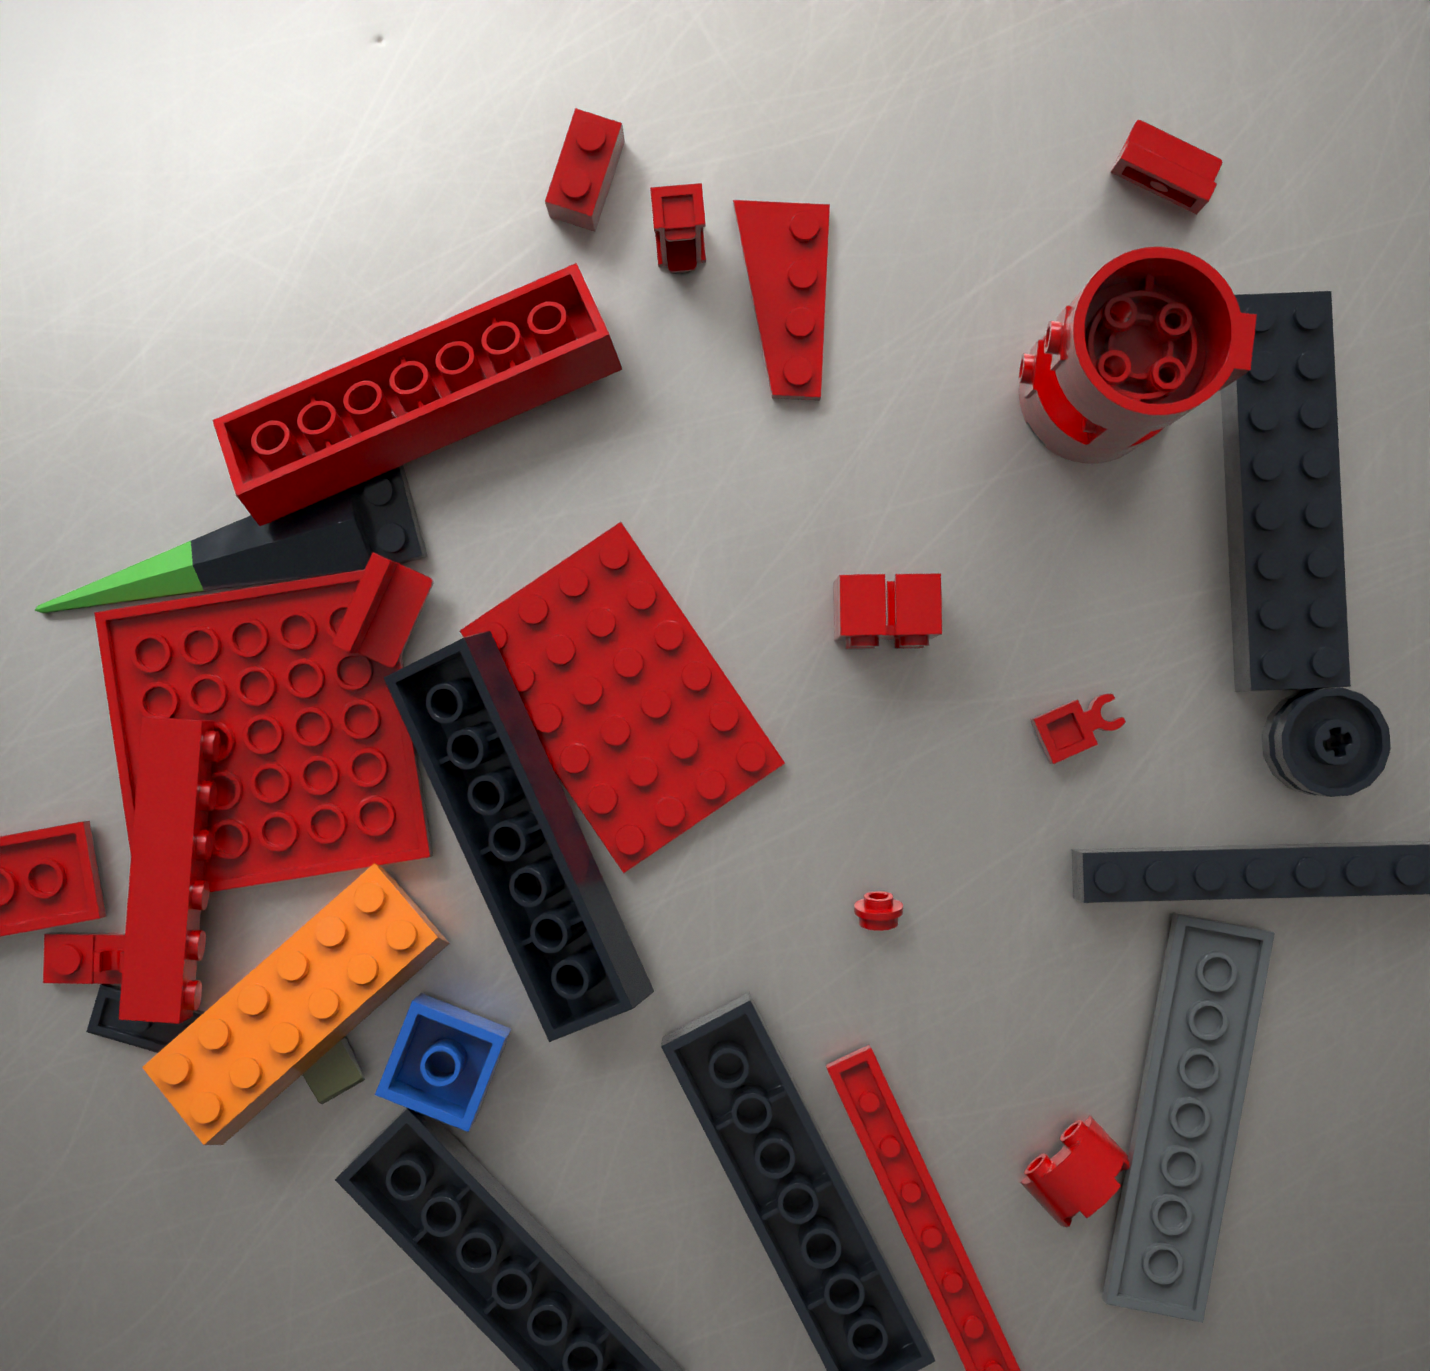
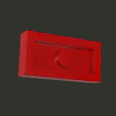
(83, 958)

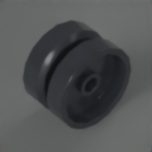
(1354, 735)

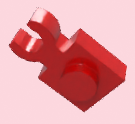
(1070, 729)

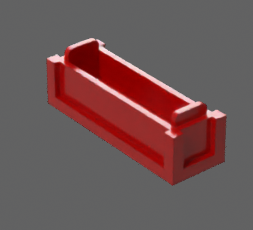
(679, 226)

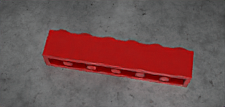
(168, 870)

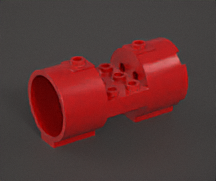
(1134, 354)

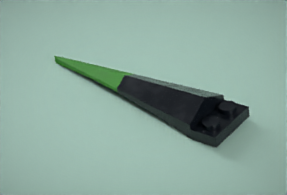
(309, 543)

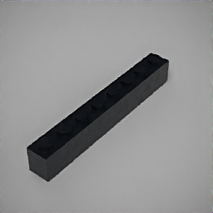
(1251, 871)

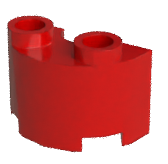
(1079, 1174)

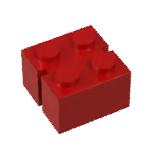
(912, 610)

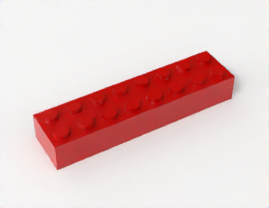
(416, 395)

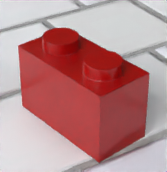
(585, 169)

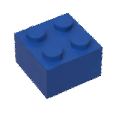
(443, 1061)

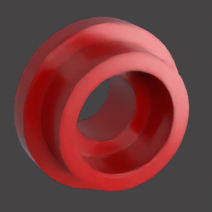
(878, 911)

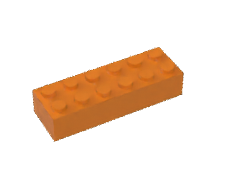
(295, 1006)

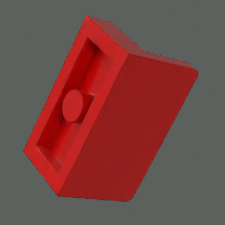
(1167, 167)
(383, 611)

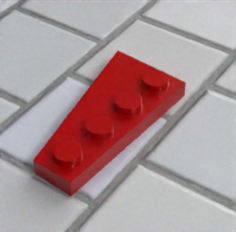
(787, 280)

